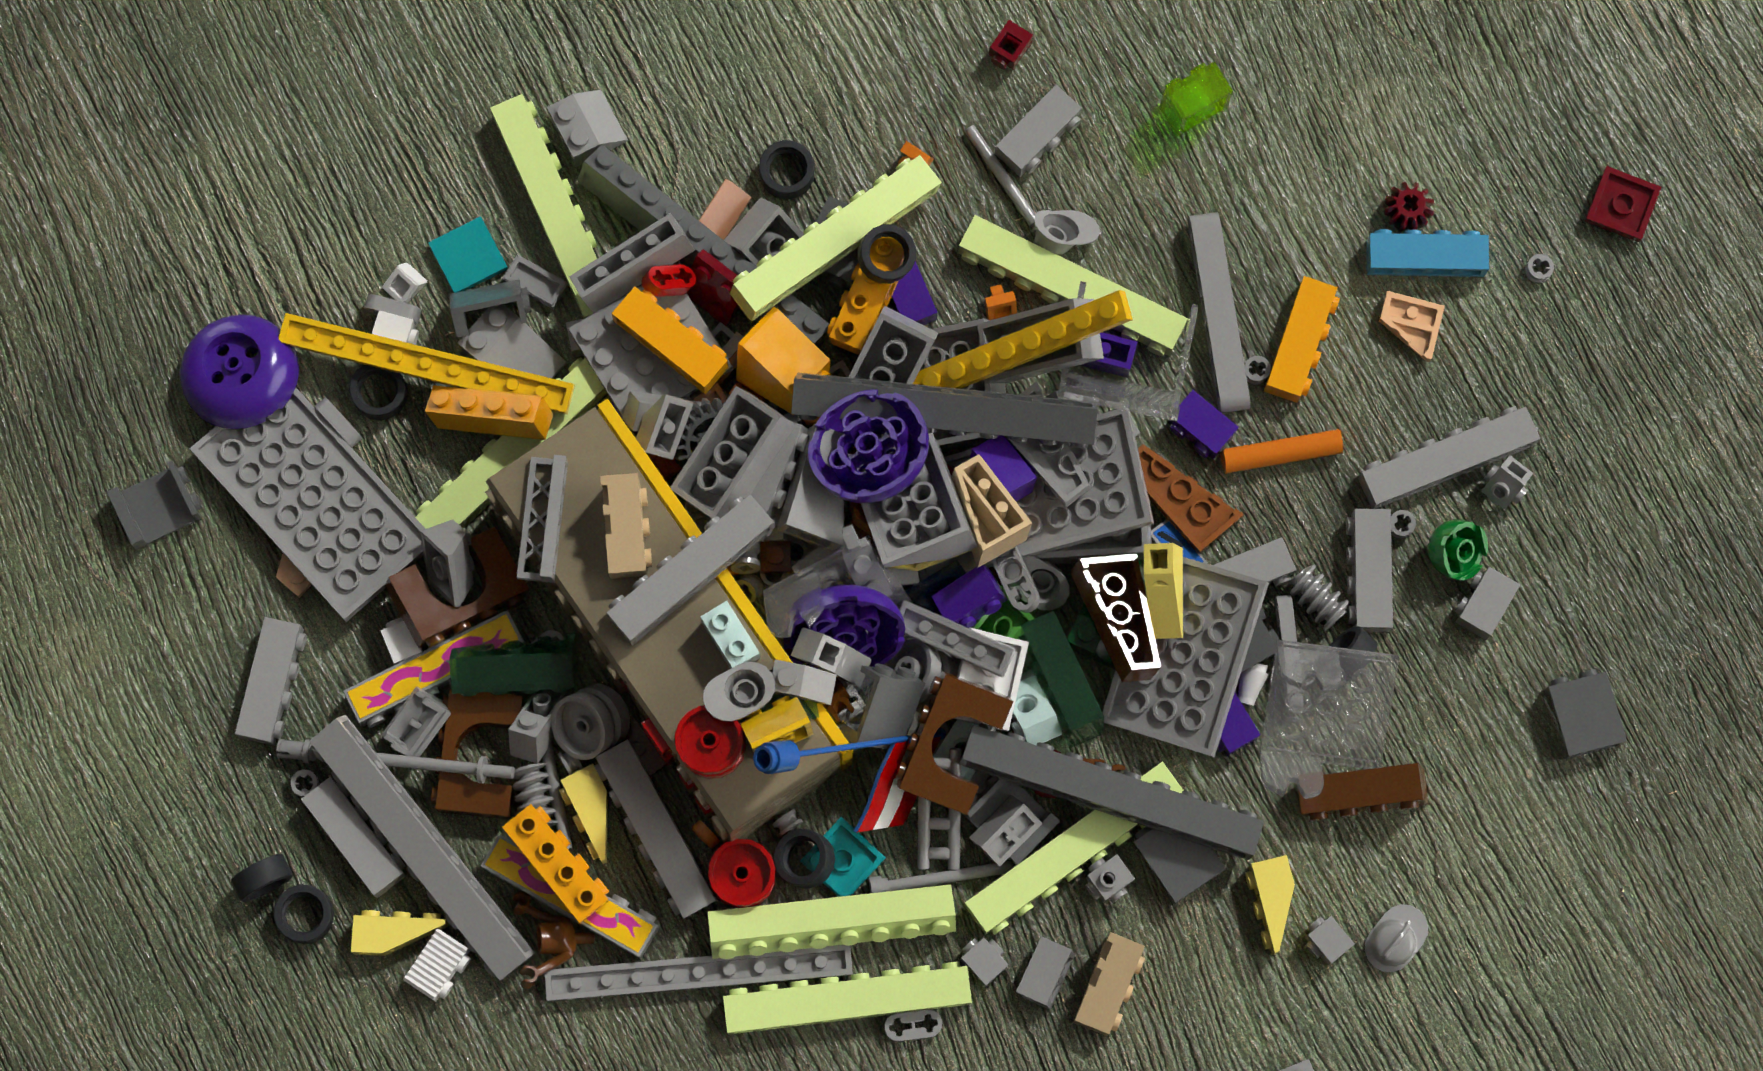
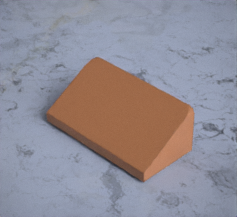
(725, 209)

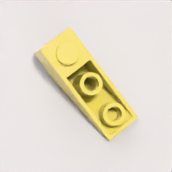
(1164, 588)
(590, 801)
(1273, 890)
(384, 935)

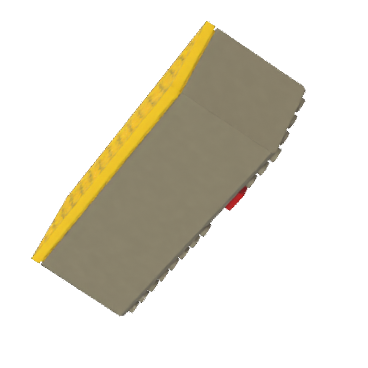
(677, 657)

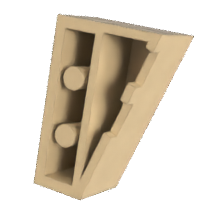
(990, 510)
(625, 525)
(1110, 984)

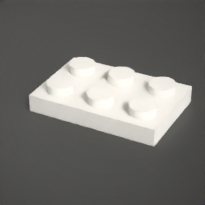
(1004, 685)

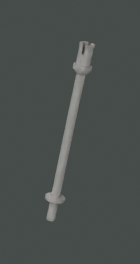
(304, 752)

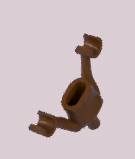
(553, 937)

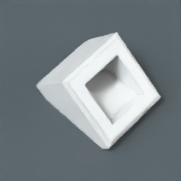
(404, 283)

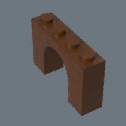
(432, 620)
(949, 699)
(455, 791)

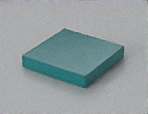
(468, 255)
(853, 859)

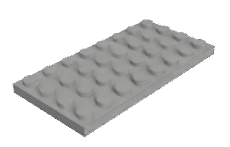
(316, 502)
(1111, 506)

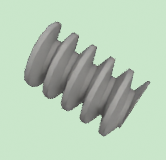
(1318, 597)
(532, 789)

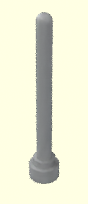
(880, 884)

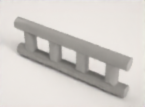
(952, 823)

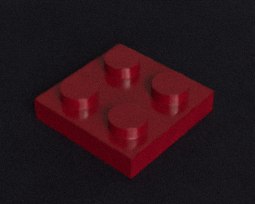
(1623, 204)
(713, 287)

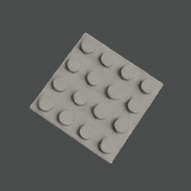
(625, 363)

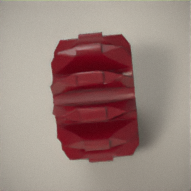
(1413, 217)

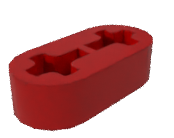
(667, 275)

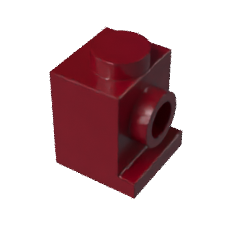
(1010, 36)

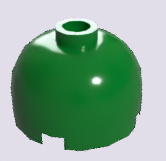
(1457, 549)

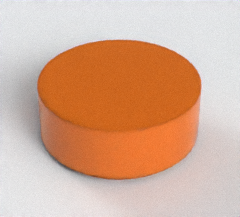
(705, 834)

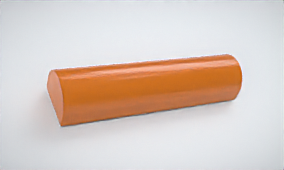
(1282, 451)

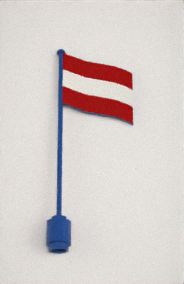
(886, 803)

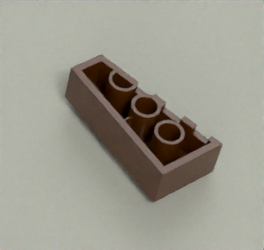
(1120, 611)
(1368, 790)

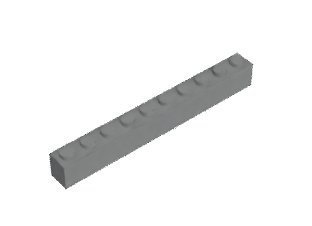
(421, 847)

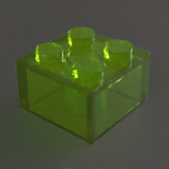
(1195, 97)

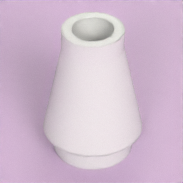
(1251, 683)

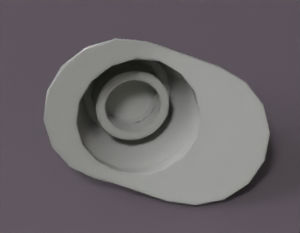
(1063, 229)
(1048, 579)
(739, 691)
(1396, 938)

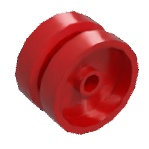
(712, 760)
(751, 858)

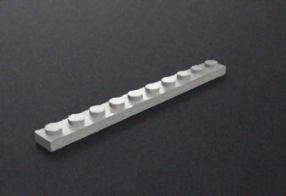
(696, 973)

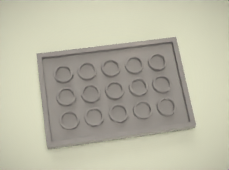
(1198, 673)

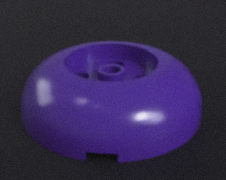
(238, 399)
(884, 472)
(858, 619)

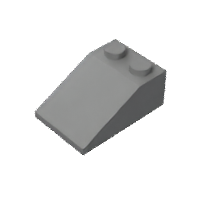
(506, 342)

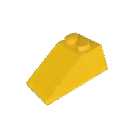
(782, 722)

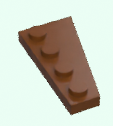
(1184, 503)

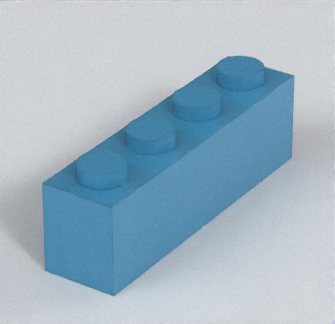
(1427, 253)

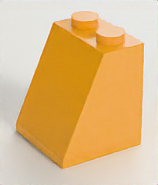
(774, 355)

